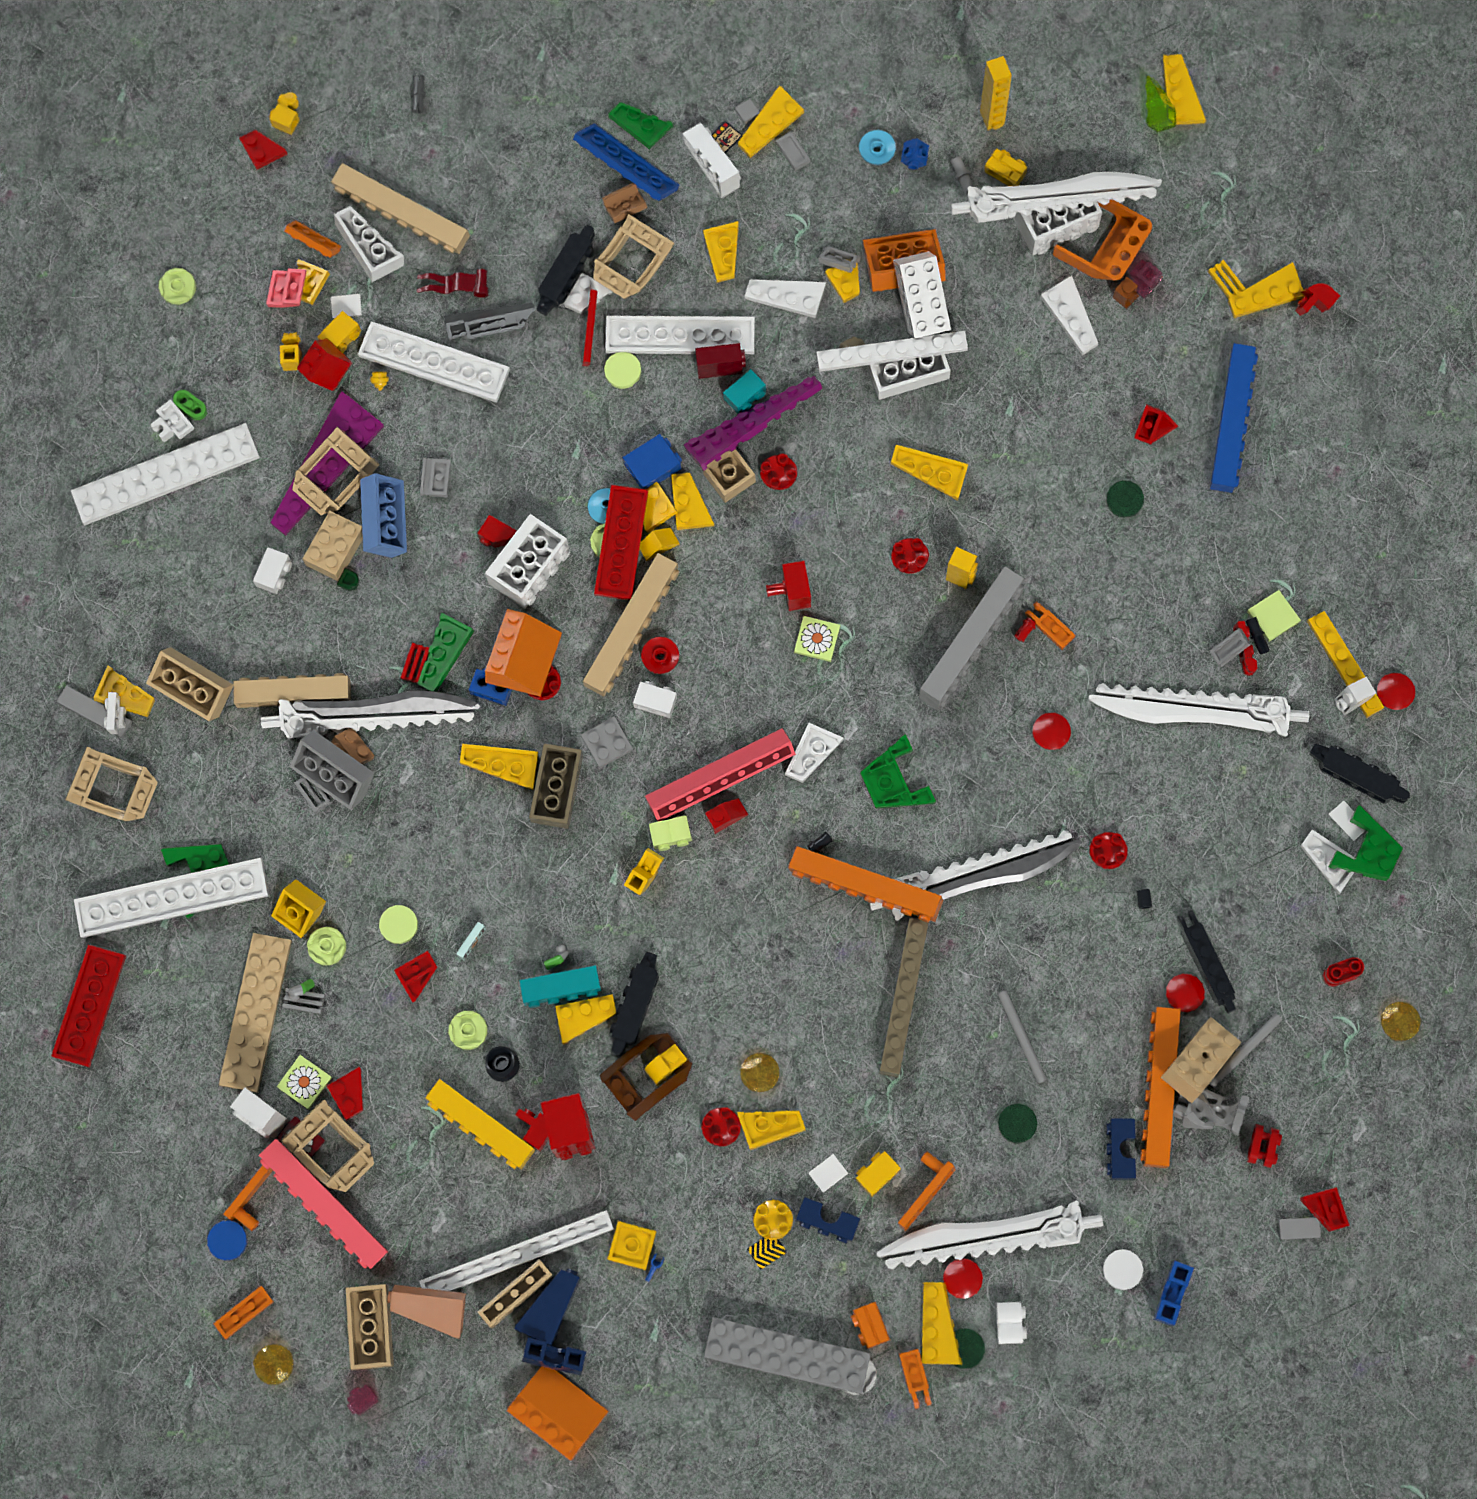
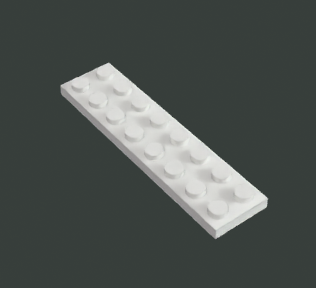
(677, 333)
(434, 361)

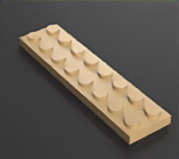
(255, 1012)

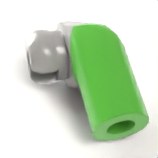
(558, 959)
(296, 991)

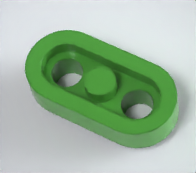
(191, 405)

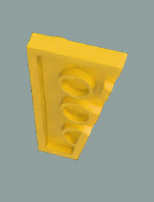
(1181, 91)
(771, 121)
(1271, 291)
(934, 470)
(505, 763)
(938, 1334)

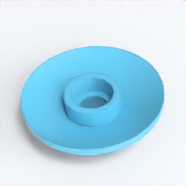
(880, 140)
(595, 505)

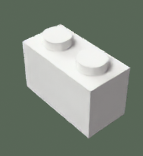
(272, 570)
(655, 699)

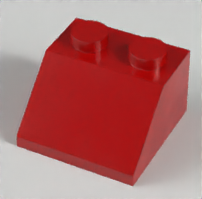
(324, 364)

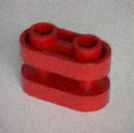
(1343, 971)
(1273, 1139)

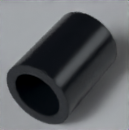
(1144, 899)

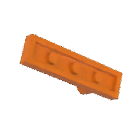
(943, 1172)
(236, 1209)

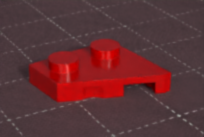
(416, 974)
(348, 1093)
(1327, 1208)

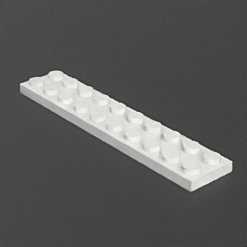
(165, 474)
(171, 897)

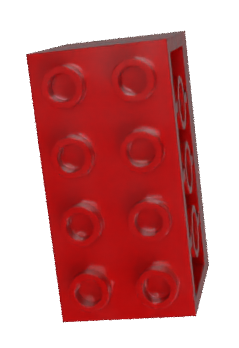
(568, 1126)

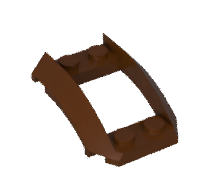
(626, 1092)

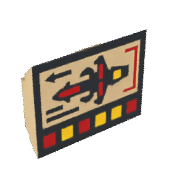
(726, 136)

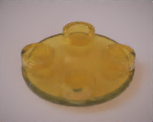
(1400, 1021)
(759, 1072)
(273, 1364)

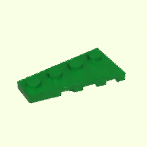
(447, 645)

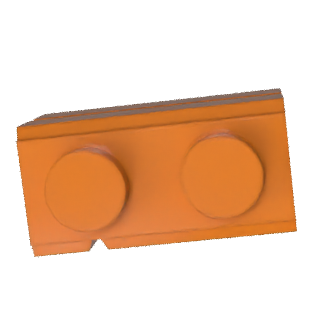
(870, 1325)

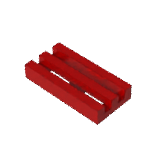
(420, 648)

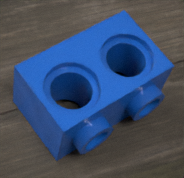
(488, 691)

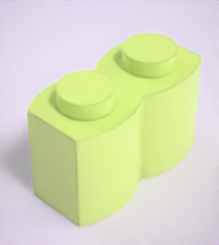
(670, 832)

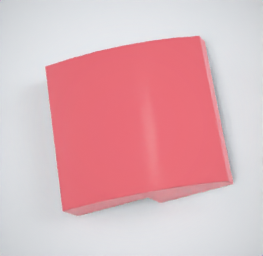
(286, 288)

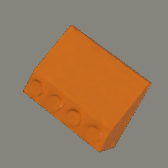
(883, 250)
(522, 653)
(557, 1411)

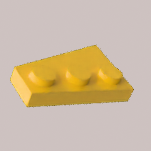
(722, 249)
(689, 503)
(131, 696)
(583, 1015)
(768, 1127)

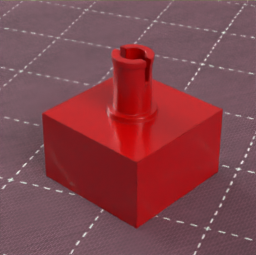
(794, 586)

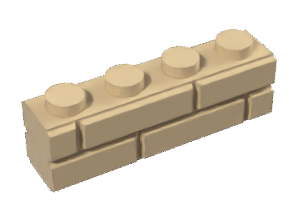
(515, 1294)

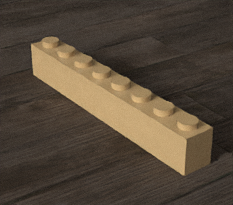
(400, 209)
(631, 624)

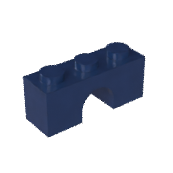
(1120, 1167)
(843, 1228)
(544, 1355)

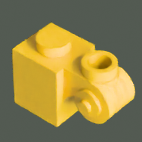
(283, 115)
(290, 352)

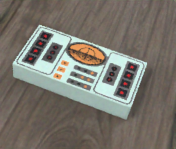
(471, 941)

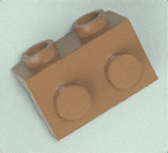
(624, 202)
(353, 745)

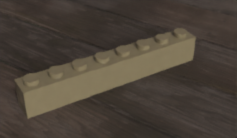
(904, 997)

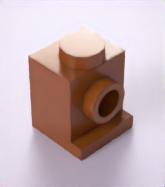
(1126, 293)

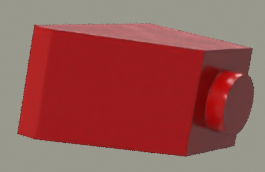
(495, 533)
(725, 815)

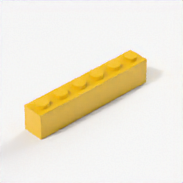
(995, 93)
(479, 1124)

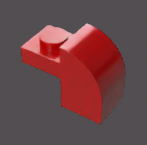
(1320, 295)
(537, 1133)

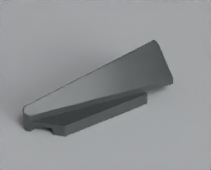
(487, 321)

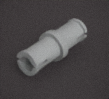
(962, 174)

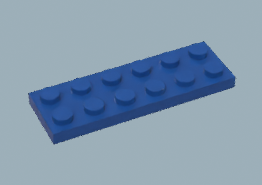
(626, 162)

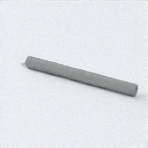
(1022, 1037)
(1245, 1049)

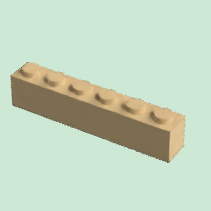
(268, 691)

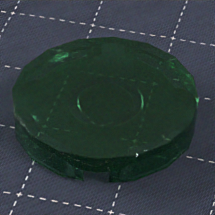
(1125, 499)
(1017, 1123)
(970, 1348)

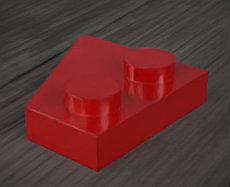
(261, 149)

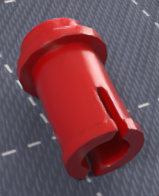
(1025, 629)

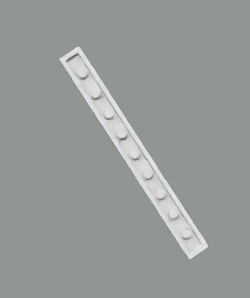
(520, 1253)

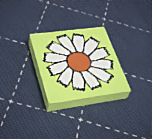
(817, 638)
(304, 1082)

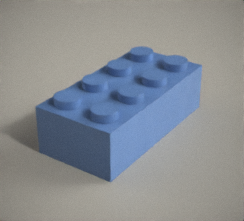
(383, 515)

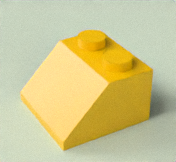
(298, 908)

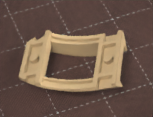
(643, 235)
(351, 453)
(86, 776)
(310, 1127)

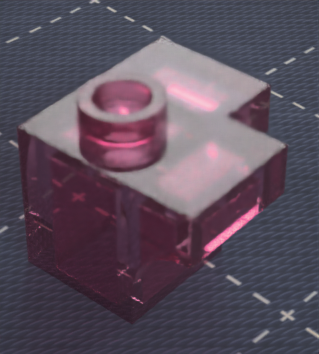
(1146, 277)

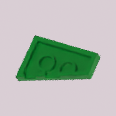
(641, 126)

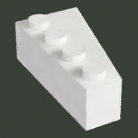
(712, 159)
(369, 248)

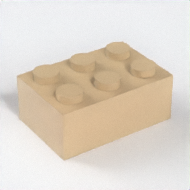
(333, 546)

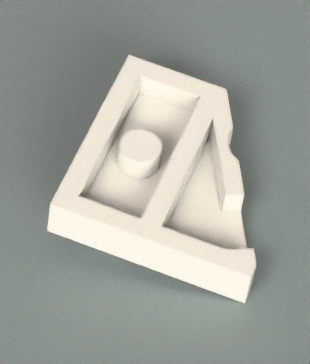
(579, 296)

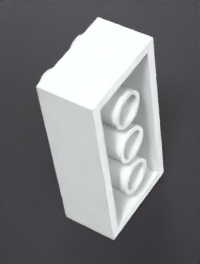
(908, 374)
(258, 1114)

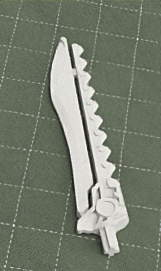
(1000, 202)
(1271, 711)
(1054, 1233)

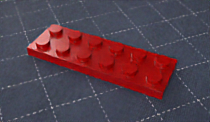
(621, 542)
(88, 1006)

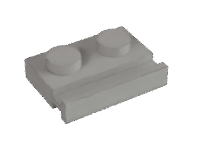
(435, 477)

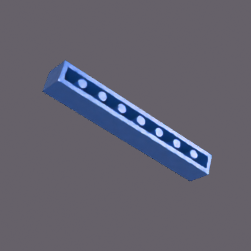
(1233, 418)

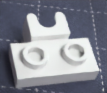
(171, 422)
(115, 713)

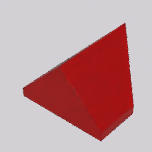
(1154, 425)

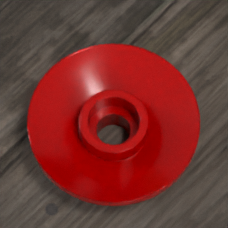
(659, 646)

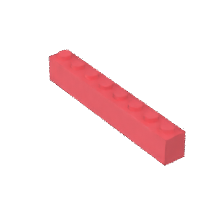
(720, 775)
(323, 1203)

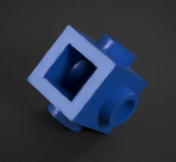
(915, 154)

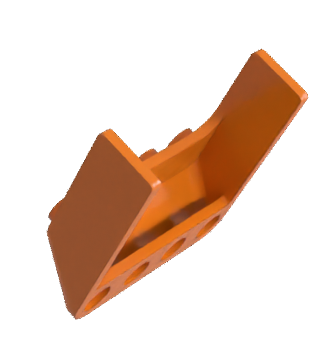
(1118, 247)

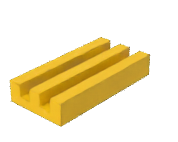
(1233, 277)

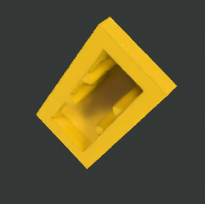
(658, 542)

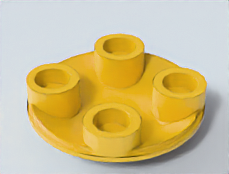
(773, 1219)

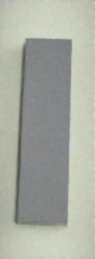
(88, 708)

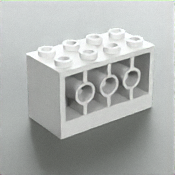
(1055, 227)
(922, 294)
(528, 561)

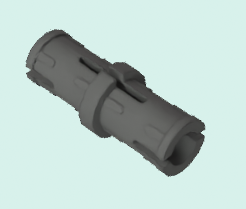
(418, 94)

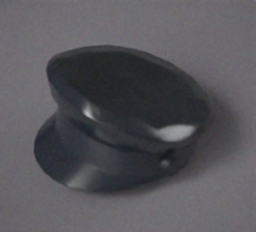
(502, 1063)

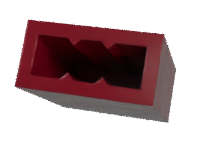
(720, 360)

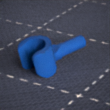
(655, 1265)

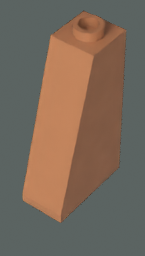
(430, 1307)

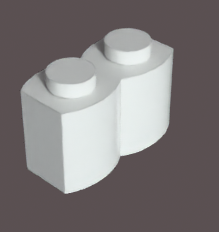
(1009, 1322)

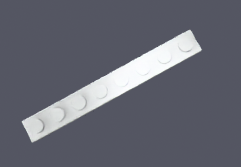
(892, 351)

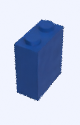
(652, 462)

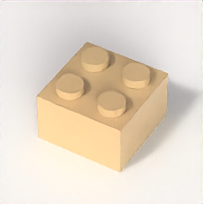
(729, 475)

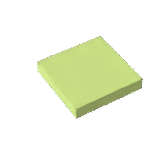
(1274, 615)

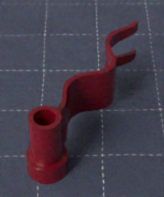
(458, 282)

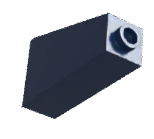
(549, 1310)

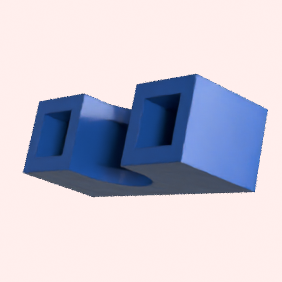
(1172, 1293)

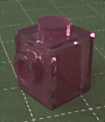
(362, 1400)

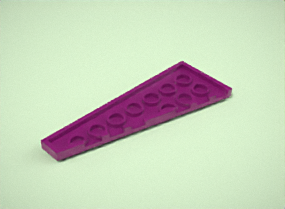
(747, 424)
(359, 426)

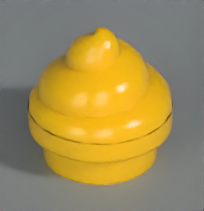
(379, 379)

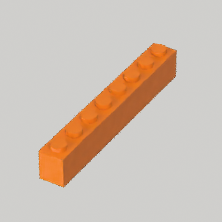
(866, 884)
(1160, 1094)

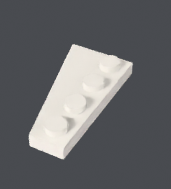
(792, 296)

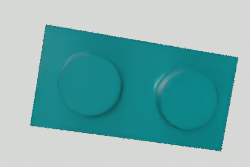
(745, 392)

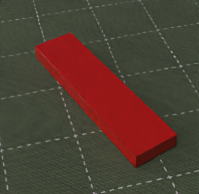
(590, 328)

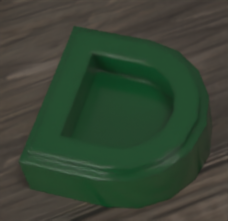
(348, 580)

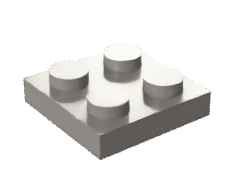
(607, 742)

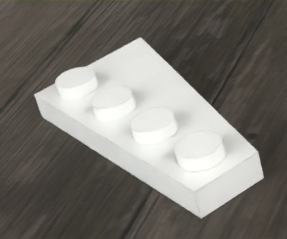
(1069, 311)

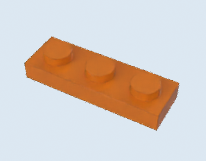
(312, 239)
(243, 1312)

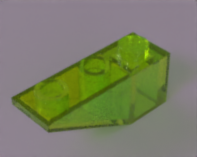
(1159, 107)

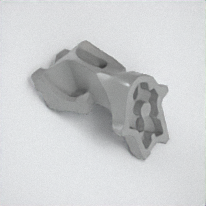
(1216, 1114)

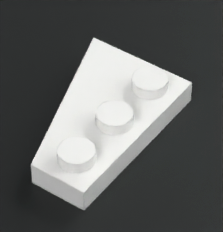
(811, 752)
(1321, 852)

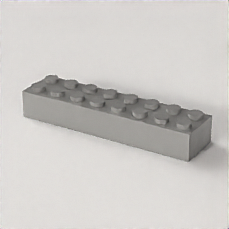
(971, 638)
(787, 1355)

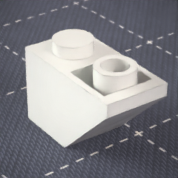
(1354, 695)

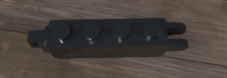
(565, 269)
(1358, 774)
(1207, 962)
(635, 1005)

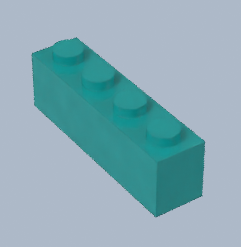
(559, 986)

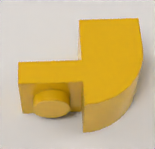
(644, 872)
(663, 1065)

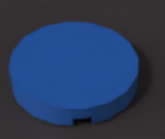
(227, 1240)

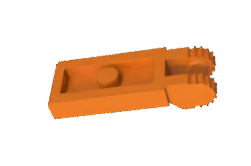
(1051, 626)
(915, 1375)

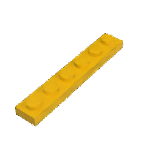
(1341, 658)

